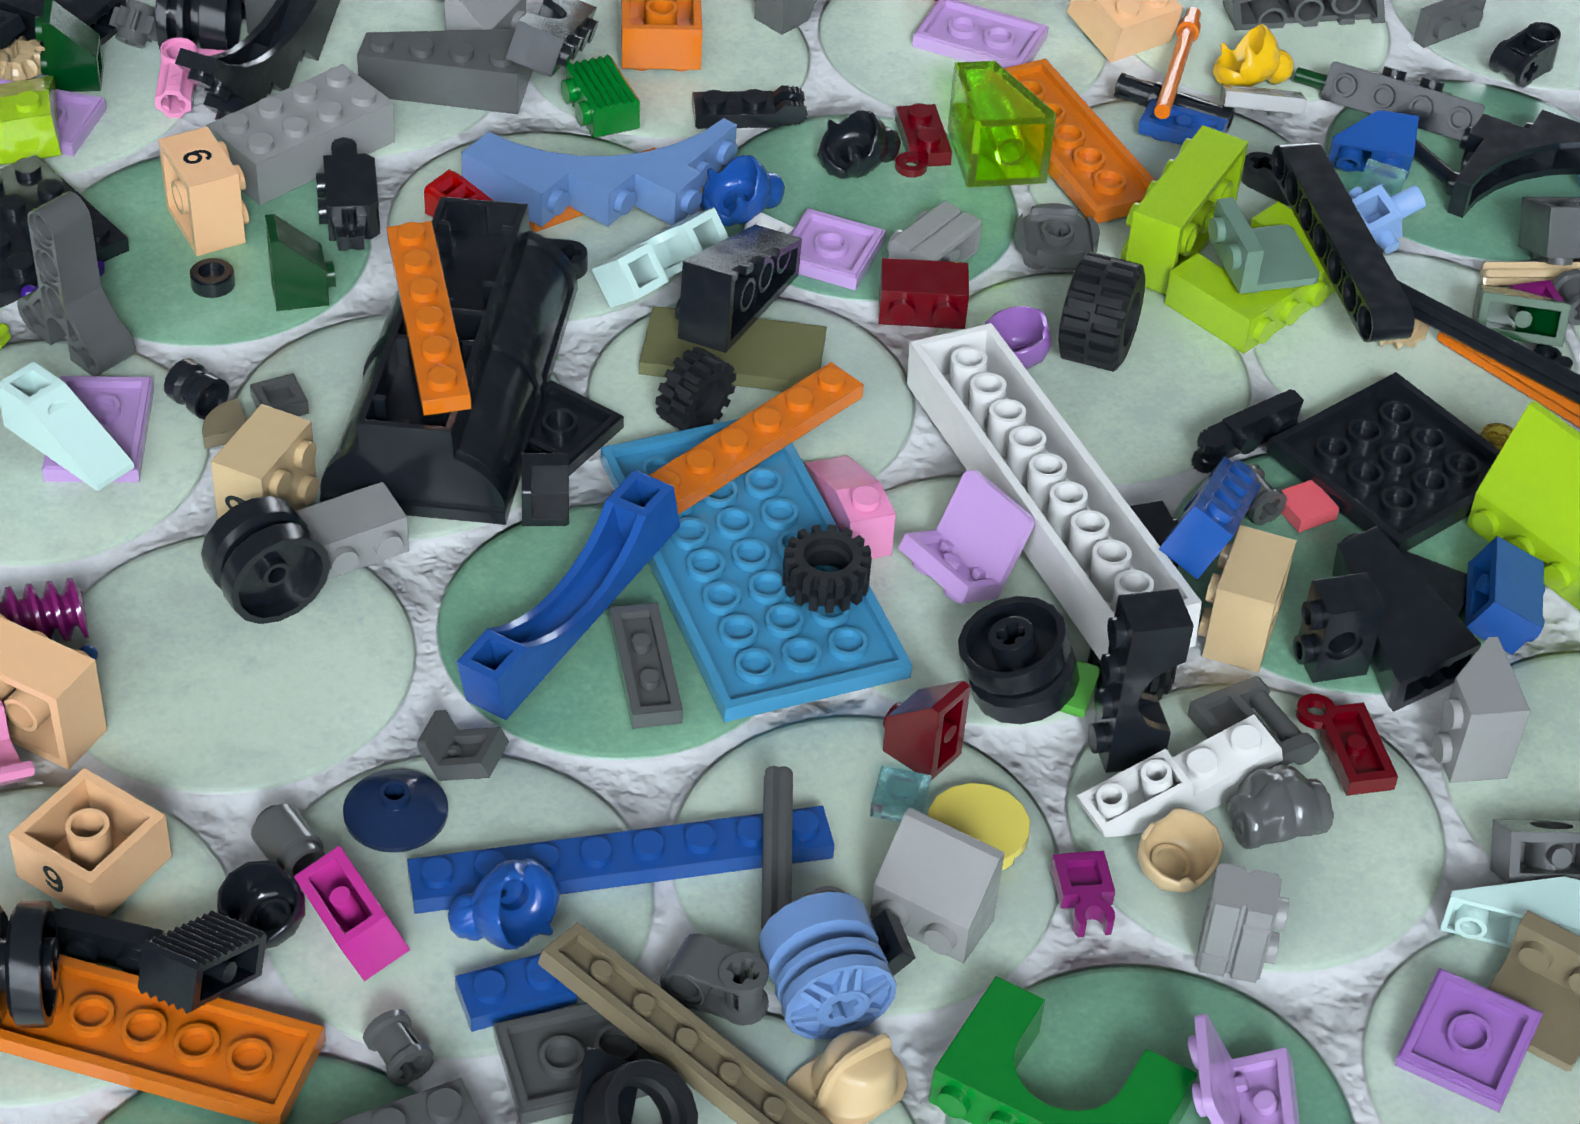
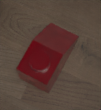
(928, 727)

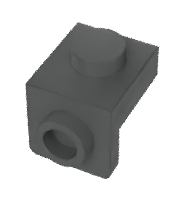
(460, 753)

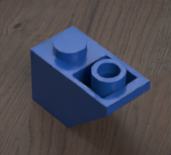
(1380, 137)

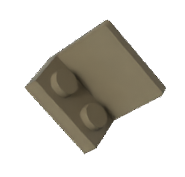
(1545, 975)

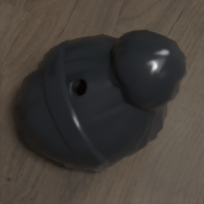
(857, 145)

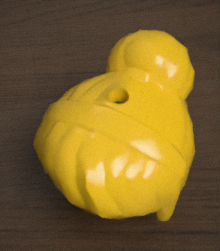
(1253, 60)

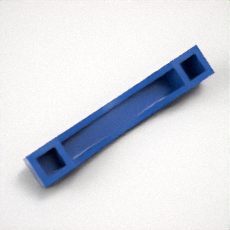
(517, 656)

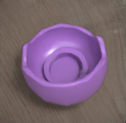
(1025, 332)

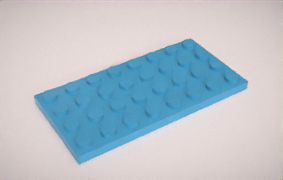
(729, 591)

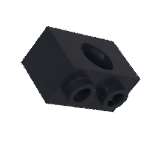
(1339, 627)

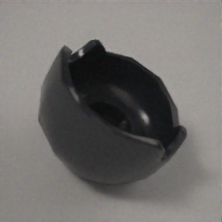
(264, 899)

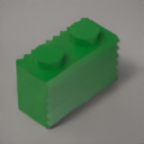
(601, 97)

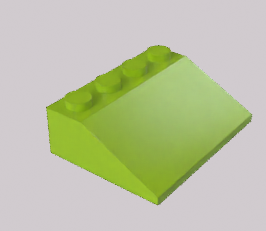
(28, 120)
(1535, 497)

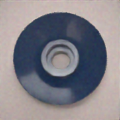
(395, 810)

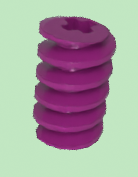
(49, 611)

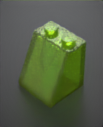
(998, 127)

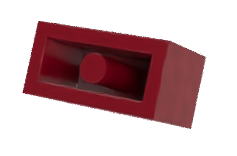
(923, 293)

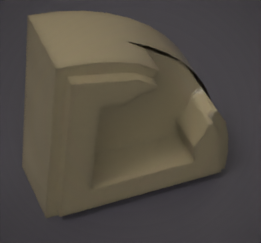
(222, 423)

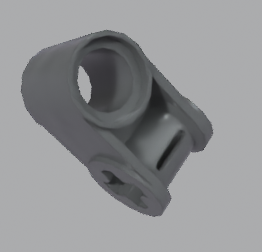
(711, 977)

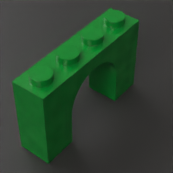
(981, 1082)

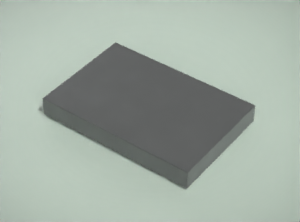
(547, 1054)

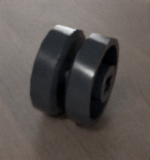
(265, 560)
(1019, 660)
(29, 964)

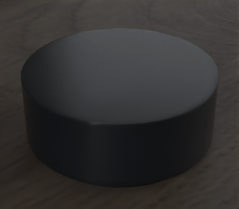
(212, 278)

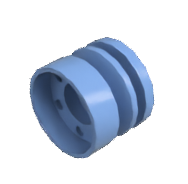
(827, 965)

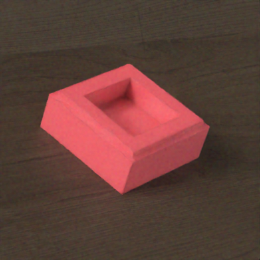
(1308, 506)

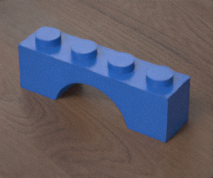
(1211, 516)

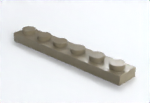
(672, 1032)

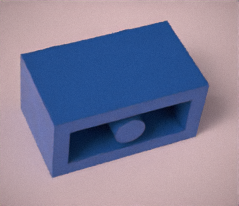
(1505, 595)

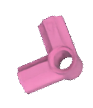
(173, 89)

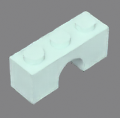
(657, 257)

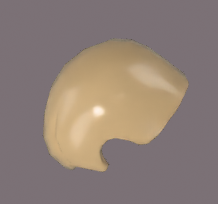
(1180, 851)

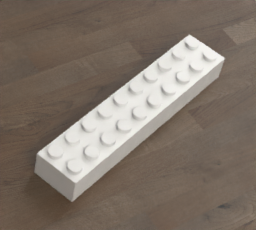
(1008, 430)

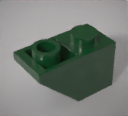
(70, 51)

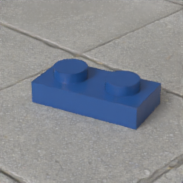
(1179, 125)
(510, 992)

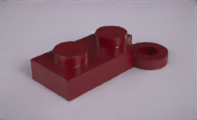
(922, 139)
(1350, 744)

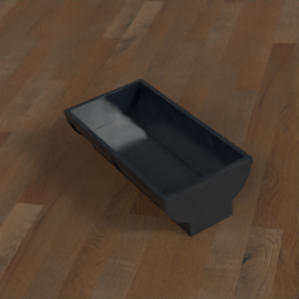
(510, 317)

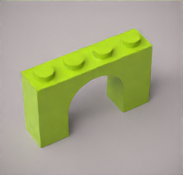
(1210, 299)

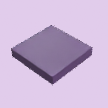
(1468, 1039)

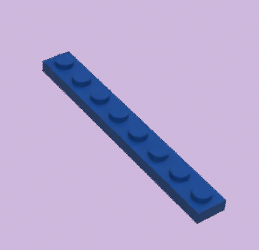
(623, 856)

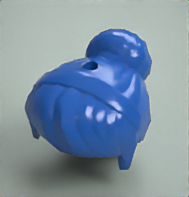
(741, 190)
(509, 917)

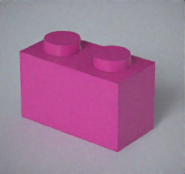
(351, 913)

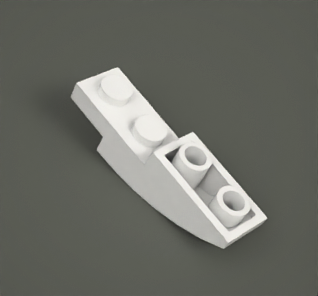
(1191, 780)

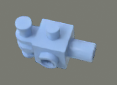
(1385, 214)

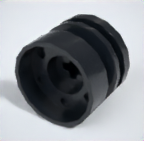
(209, 21)

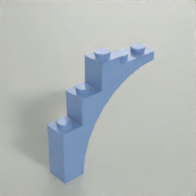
(601, 187)

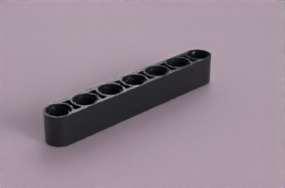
(1342, 242)

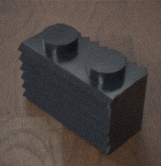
(201, 961)

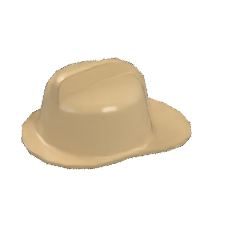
(852, 1078)

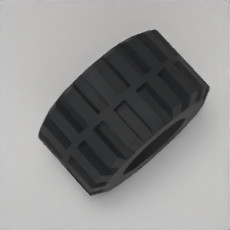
(1101, 311)

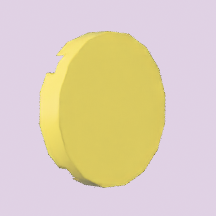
(985, 815)

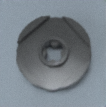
(1041, 249)

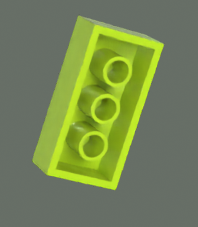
(1177, 208)

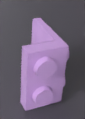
(973, 542)
(1244, 1088)

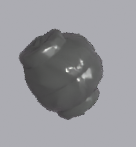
(1278, 807)

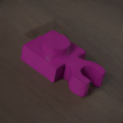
(1086, 885)

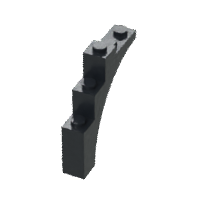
(263, 58)
(1506, 153)

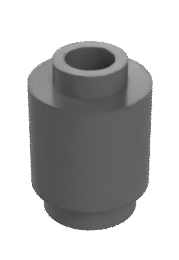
(287, 838)

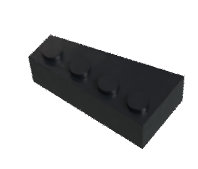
(734, 285)

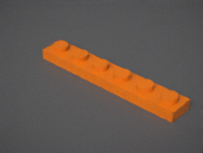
(428, 318)
(759, 434)

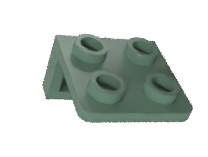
(1259, 256)

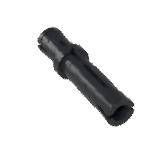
(1143, 91)

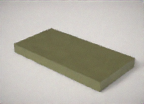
(765, 357)

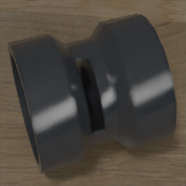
(192, 385)

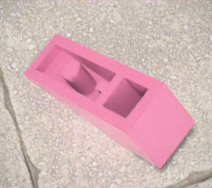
(855, 501)

